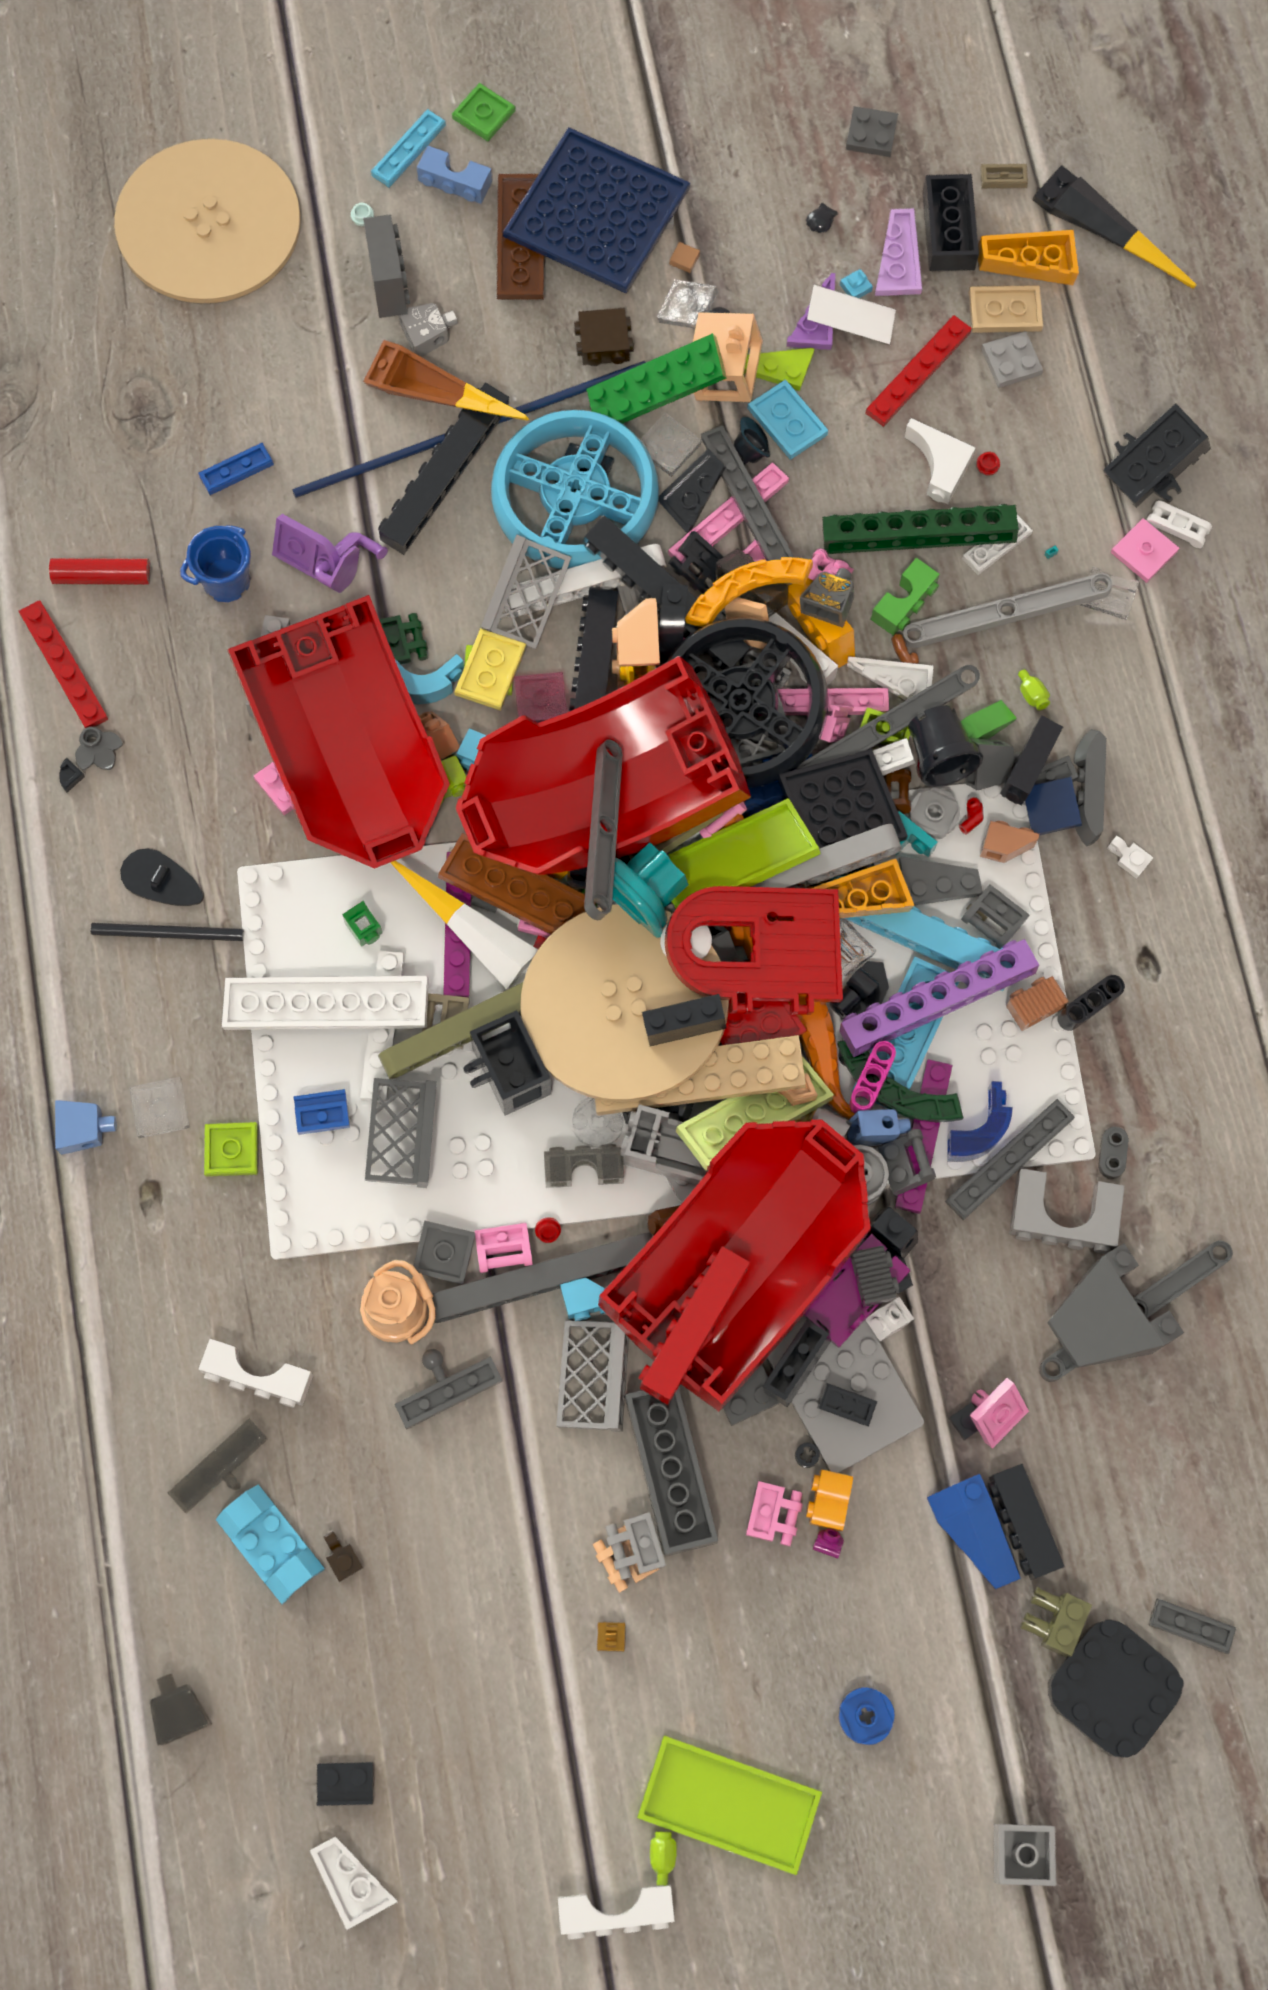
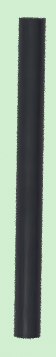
(162, 931)

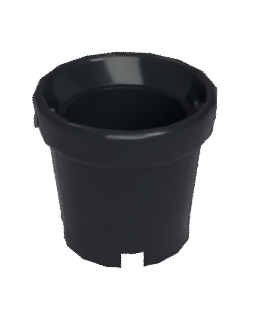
(943, 747)

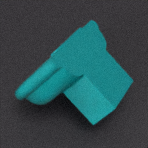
(647, 887)

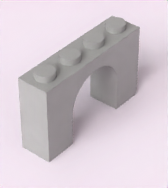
(1031, 1220)

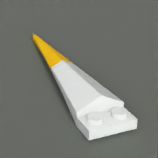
(493, 945)

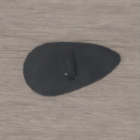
(159, 879)

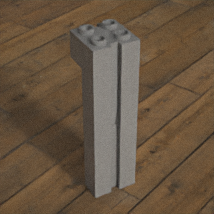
(658, 1147)

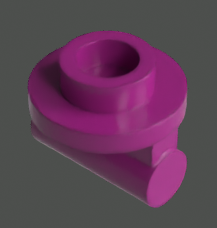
(829, 1543)

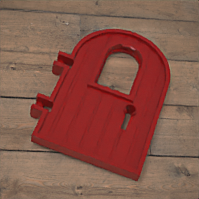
(785, 955)

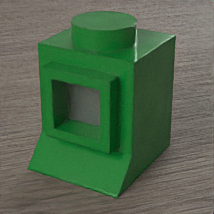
(362, 924)

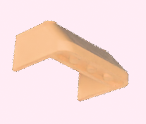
(637, 638)

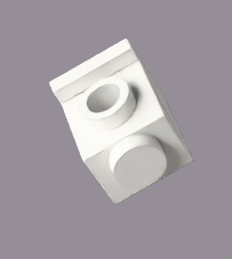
(889, 1319)

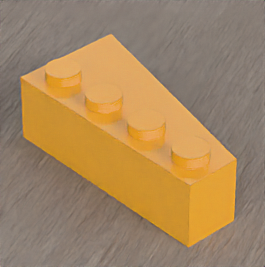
(830, 639)

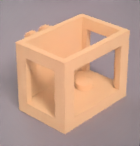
(735, 336)

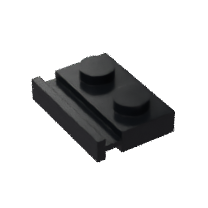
(345, 1783)

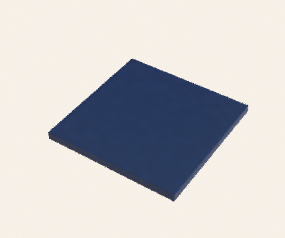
(596, 210)

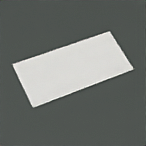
(851, 314)

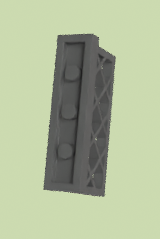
(423, 1132)

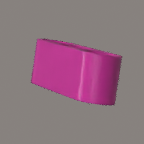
(873, 1066)

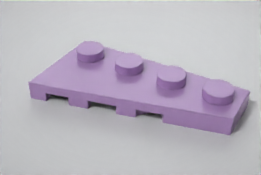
(900, 258)

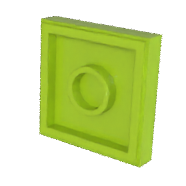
(231, 1149)

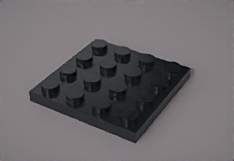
(841, 798)

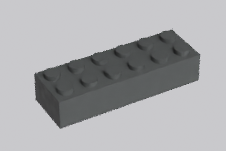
(671, 1473)

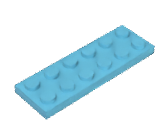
(912, 1045)

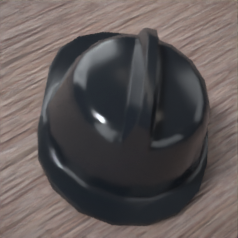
(751, 441)

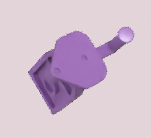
(317, 556)

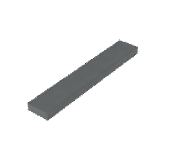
(1010, 1159)

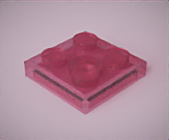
(540, 696)

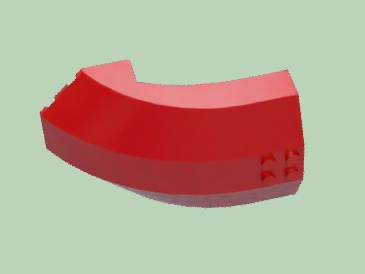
(344, 733)
(535, 781)
(783, 1201)

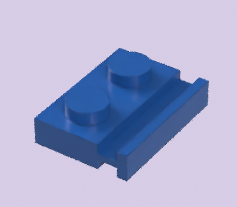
(321, 1112)

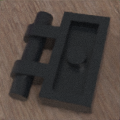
(700, 554)

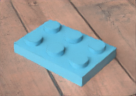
(787, 419)

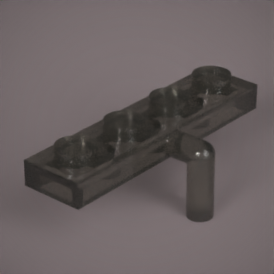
(218, 1466)

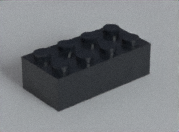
(950, 222)

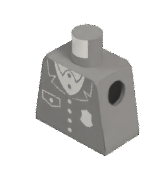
(426, 327)

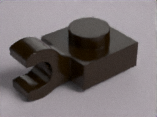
(343, 1560)

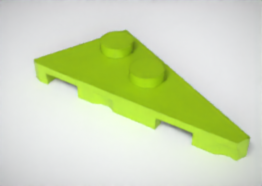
(784, 365)

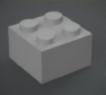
(1024, 1855)

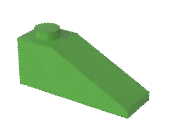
(988, 721)

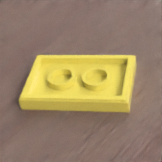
(490, 669)

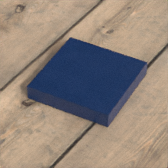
(1053, 807)

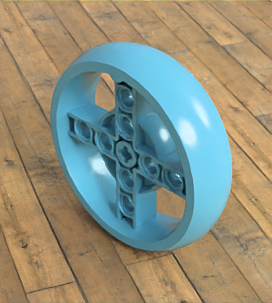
(599, 433)

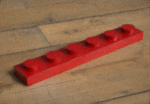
(918, 370)
(63, 665)

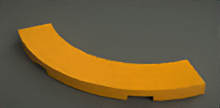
(743, 580)

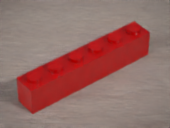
(694, 1325)

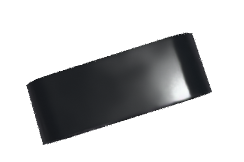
(1083, 1010)

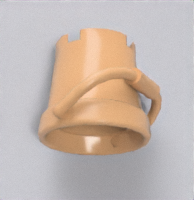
(396, 1305)

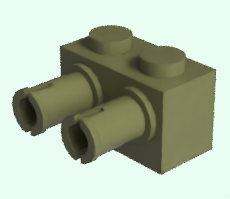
(1066, 1624)

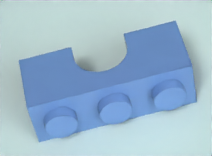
(470, 183)

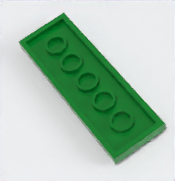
(659, 381)

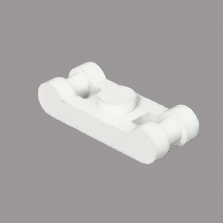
(1179, 523)

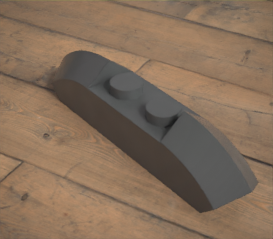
(1092, 762)

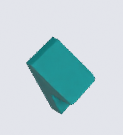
(919, 839)

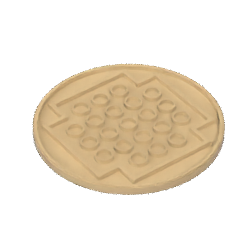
(207, 221)
(587, 1007)

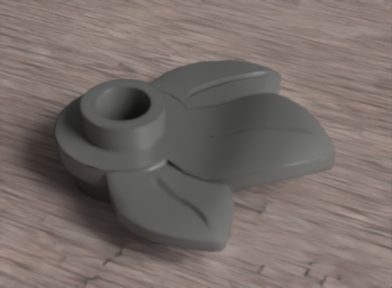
(98, 752)

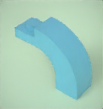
(433, 686)

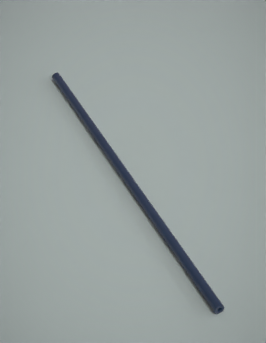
(431, 443)

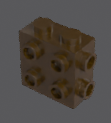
(603, 336)

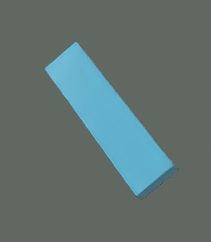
(408, 148)

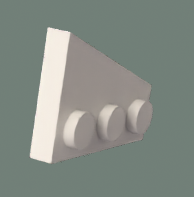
(350, 1885)

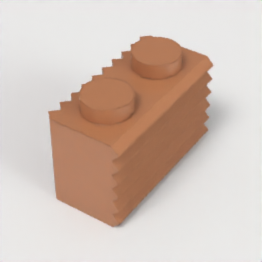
(1037, 1002)

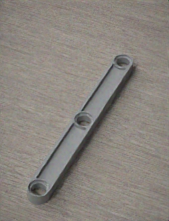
(1024, 606)

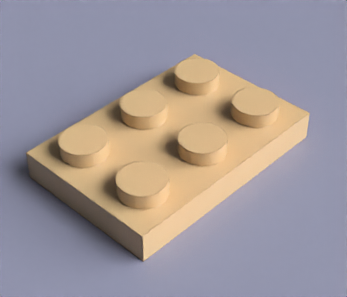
(1005, 309)

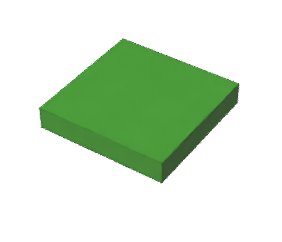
(483, 112)

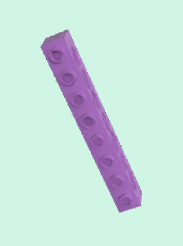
(1017, 953)

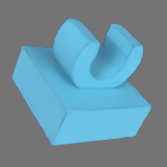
(856, 284)

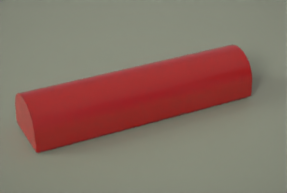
(99, 571)

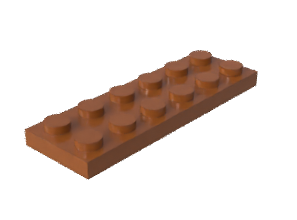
(523, 894)

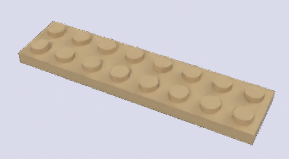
(731, 1073)

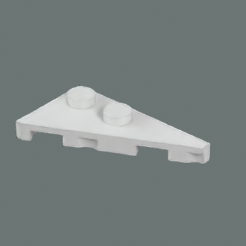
(899, 677)

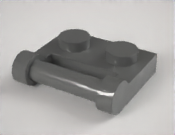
(998, 909)
(900, 1167)

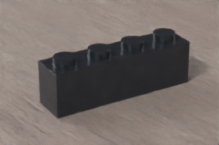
(1026, 1522)

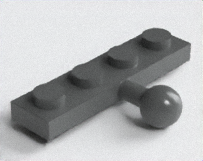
(448, 1390)

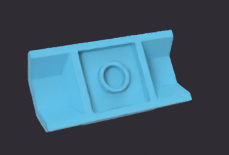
(269, 1543)

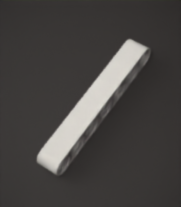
(575, 583)

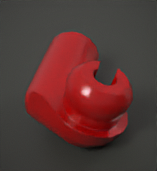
(974, 814)

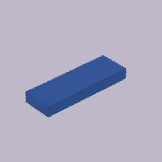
(236, 468)

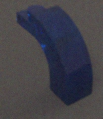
(973, 1144)

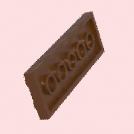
(518, 268)

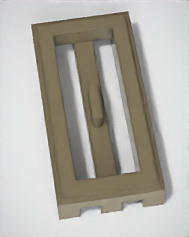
(1004, 179)

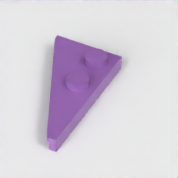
(810, 333)

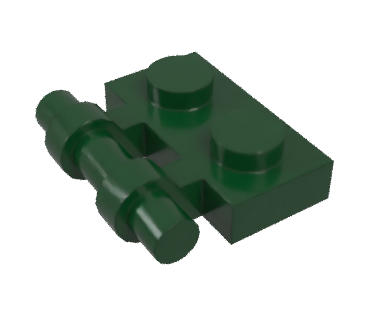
(395, 635)

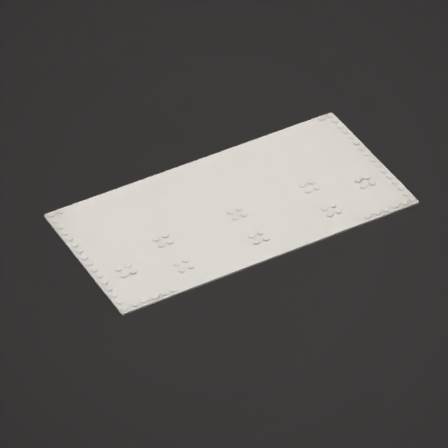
(491, 1165)

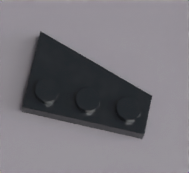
(692, 489)

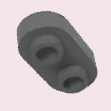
(1113, 1151)

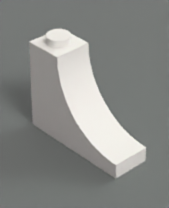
(946, 458)

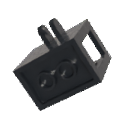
(509, 1064)

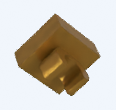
(611, 1636)

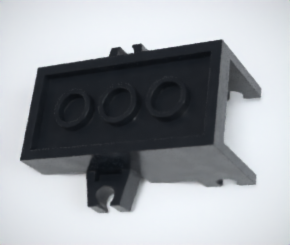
(1157, 457)

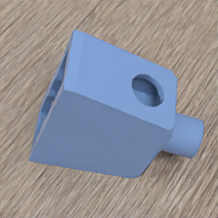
(80, 1126)
(876, 1127)

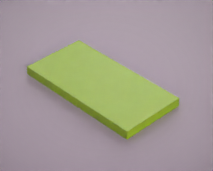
(746, 851)
(729, 1805)

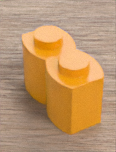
(830, 1500)

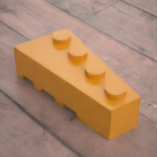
(1034, 255)
(872, 891)

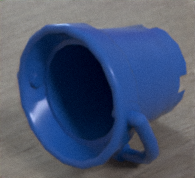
(219, 561)

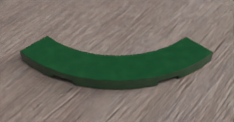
(898, 1097)

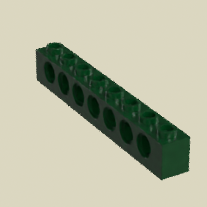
(929, 536)

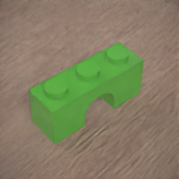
(893, 612)

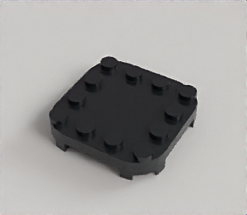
(1115, 1688)

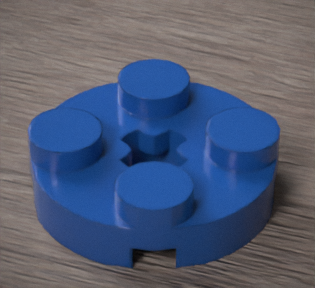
(873, 1701)

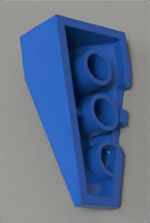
(972, 1523)

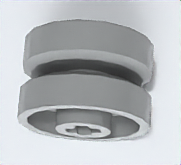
(875, 1172)

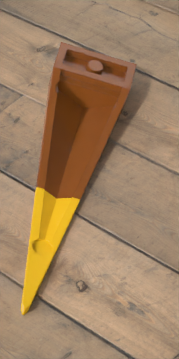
(411, 376)

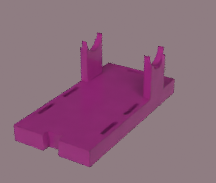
(840, 1303)

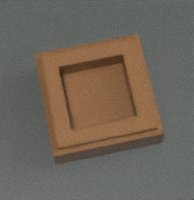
(684, 257)

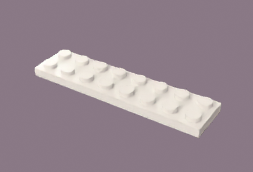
(325, 1003)

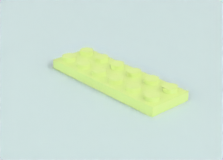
(717, 1125)

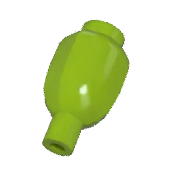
(1034, 691)
(663, 1855)

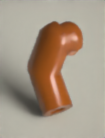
(902, 651)

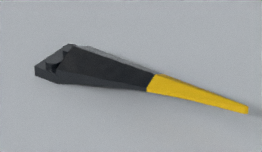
(1083, 206)

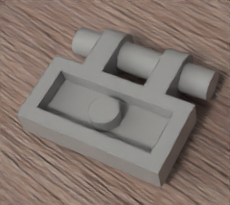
(643, 1542)

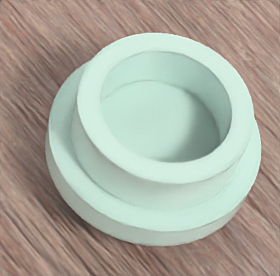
(361, 211)

